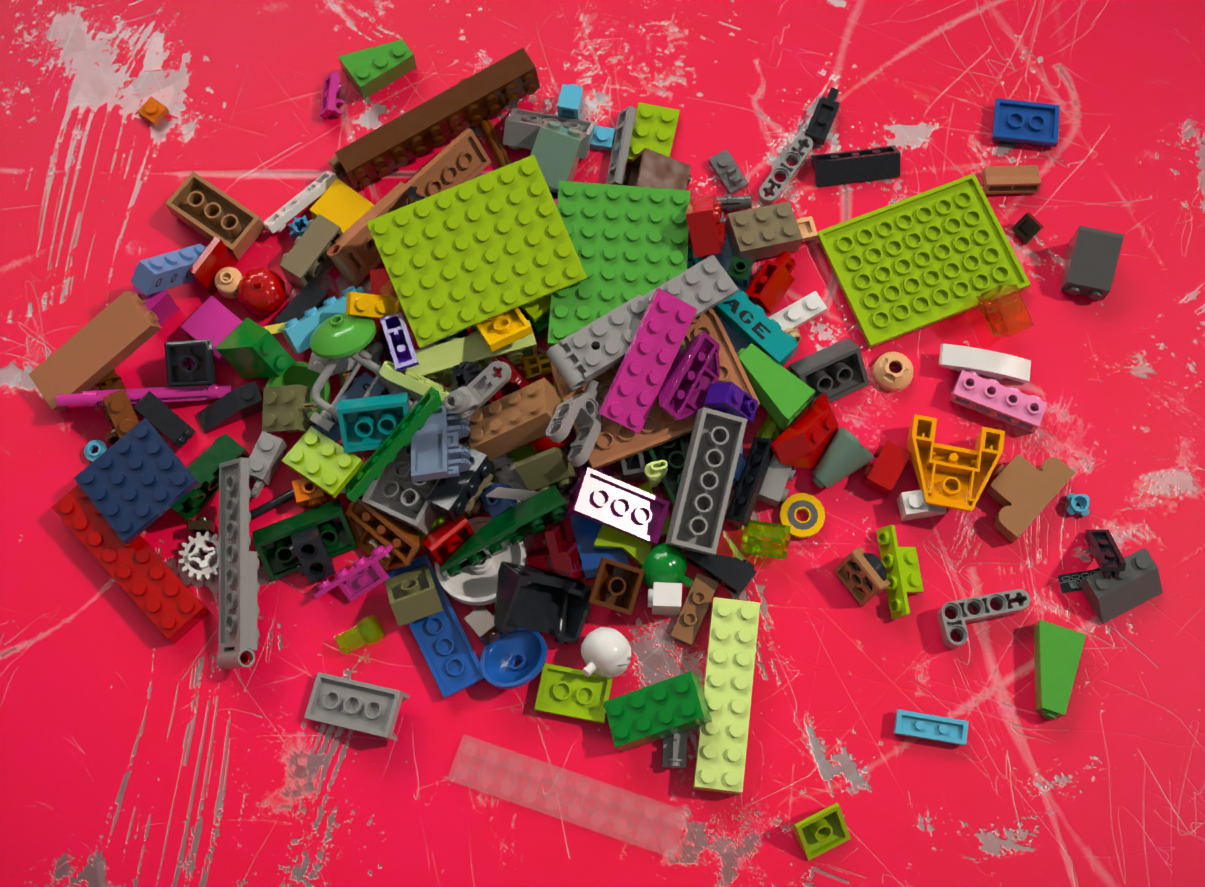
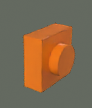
(153, 111)

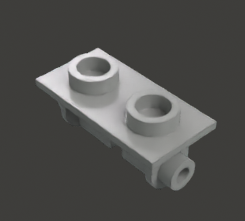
(675, 750)

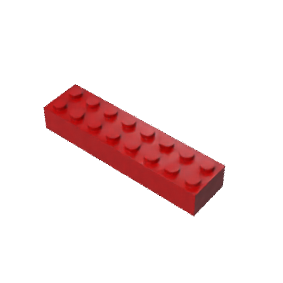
(135, 567)

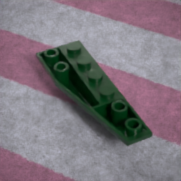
(507, 529)

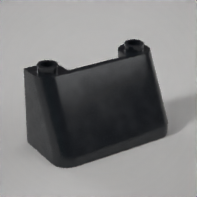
(540, 602)

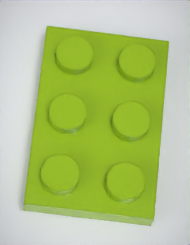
(653, 129)
(322, 462)
(573, 694)

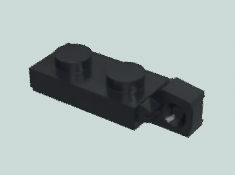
(823, 117)

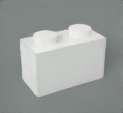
(665, 598)

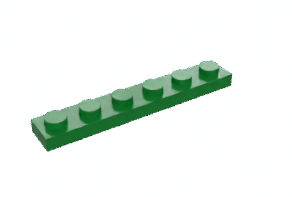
(393, 443)

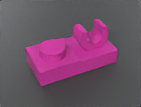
(330, 89)

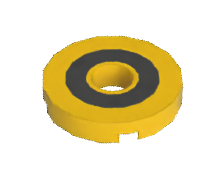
(806, 503)

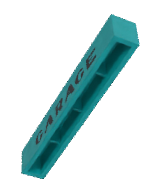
(752, 323)

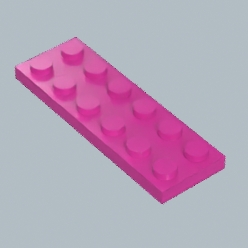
(647, 361)

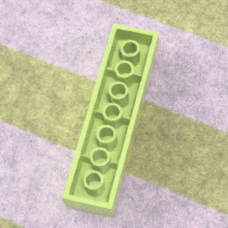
(728, 696)

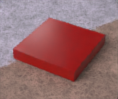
(210, 262)

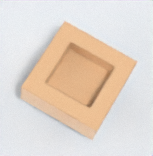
(807, 228)

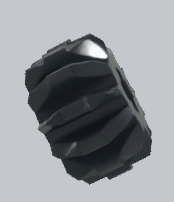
(464, 374)

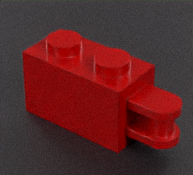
(772, 282)

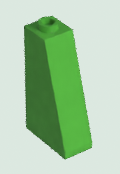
(775, 386)
(1056, 664)

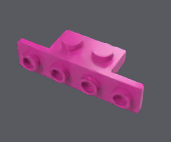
(359, 579)

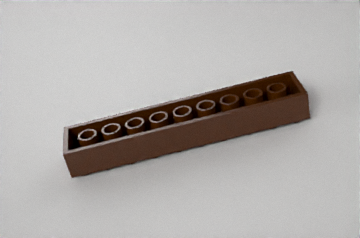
(439, 119)

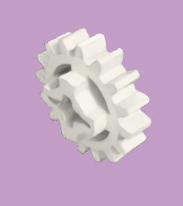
(200, 547)

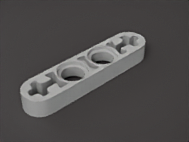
(783, 168)

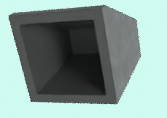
(1091, 262)

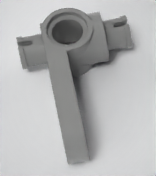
(470, 398)

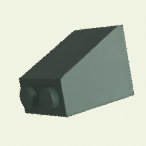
(557, 152)

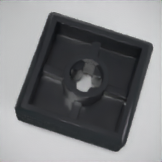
(181, 374)

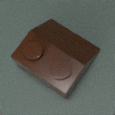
(616, 586)

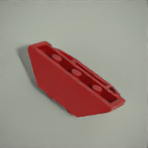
(807, 436)

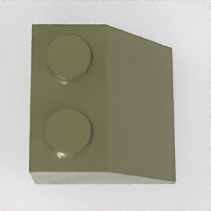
(546, 470)
(413, 595)

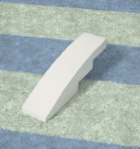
(985, 362)

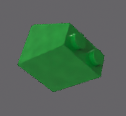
(254, 352)

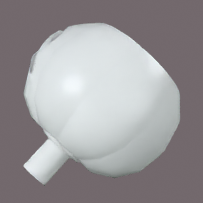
(605, 653)

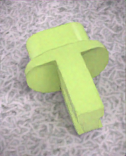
(655, 472)

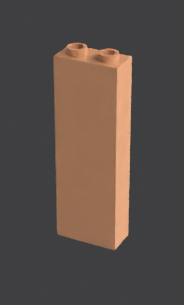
(96, 348)

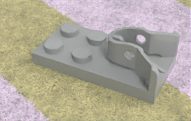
(355, 705)

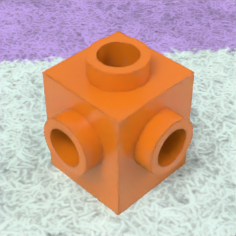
(308, 494)

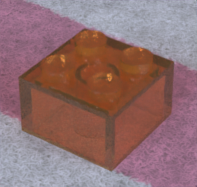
(1004, 310)

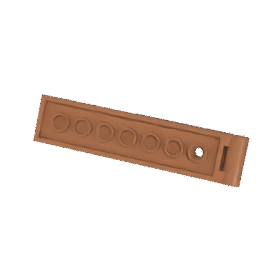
(457, 163)

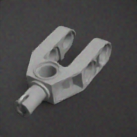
(584, 412)

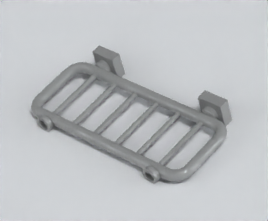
(329, 411)

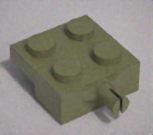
(286, 409)

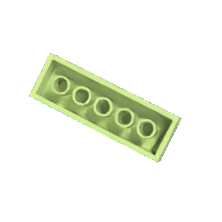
(438, 359)

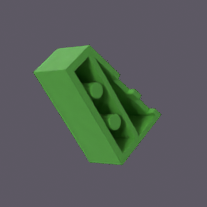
(377, 66)

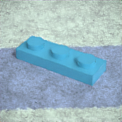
(931, 727)

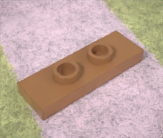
(694, 609)

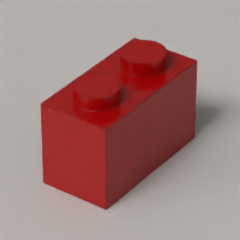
(887, 468)

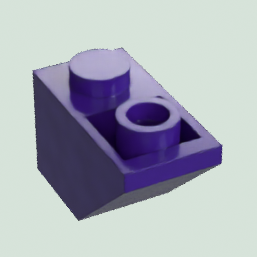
(731, 400)

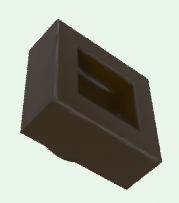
(1027, 227)
(201, 525)

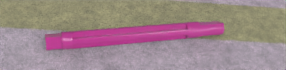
(165, 394)

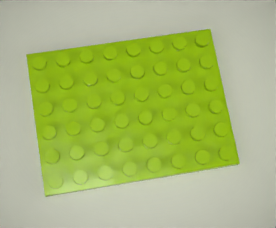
(476, 250)
(920, 259)

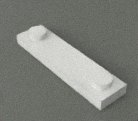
(279, 219)

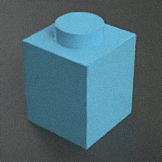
(570, 101)

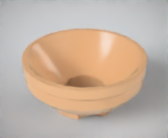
(892, 381)

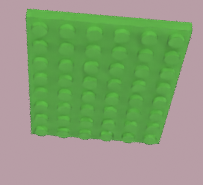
(627, 246)

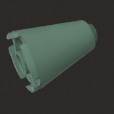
(840, 459)

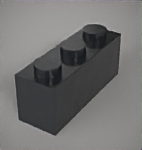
(453, 493)

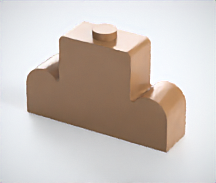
(1025, 492)

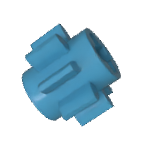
(298, 227)

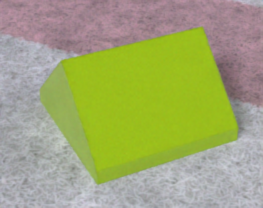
(821, 831)

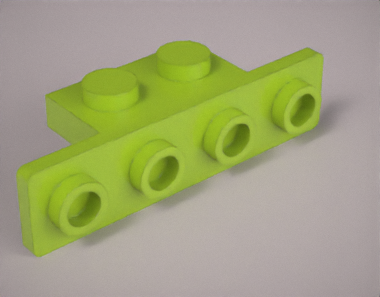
(901, 570)

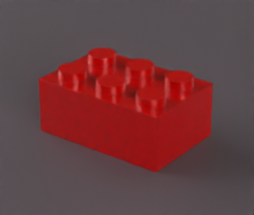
(705, 225)

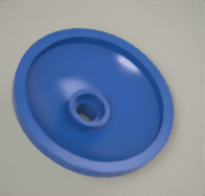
(514, 658)

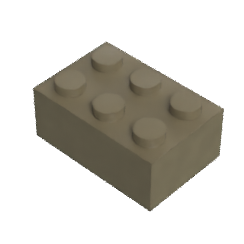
(763, 231)
(309, 255)

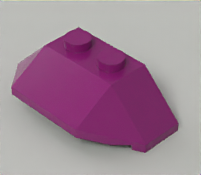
(690, 377)

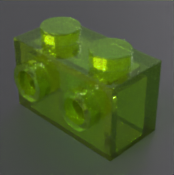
(765, 539)

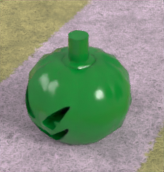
(665, 565)

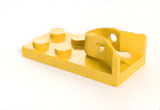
(504, 329)

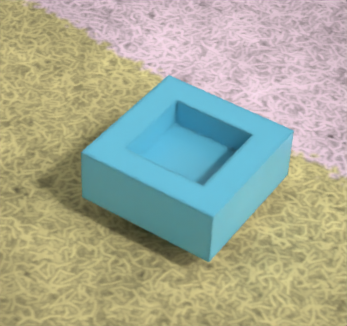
(602, 138)

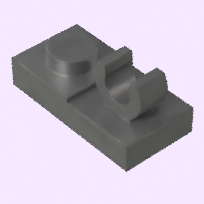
(728, 172)

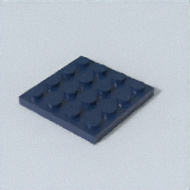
(136, 481)

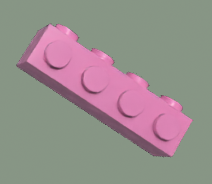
(998, 401)

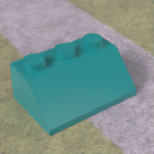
(370, 420)

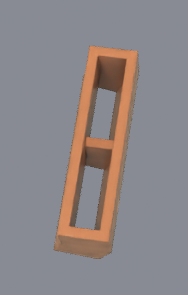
(1011, 179)

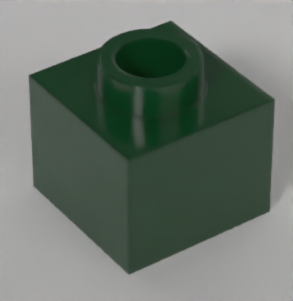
(738, 276)

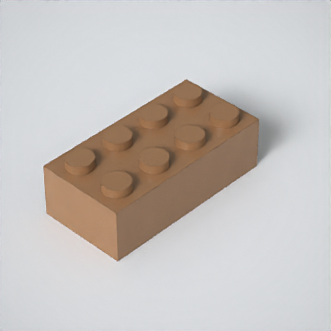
(215, 214)
(513, 419)

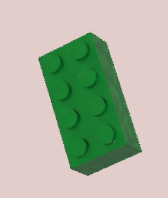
(657, 711)

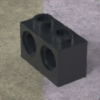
(314, 554)

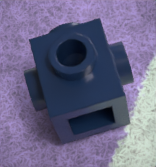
(493, 505)

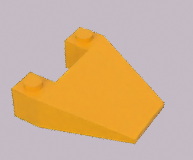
(952, 474)

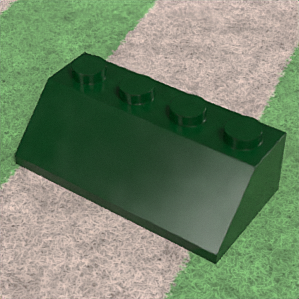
(274, 540)

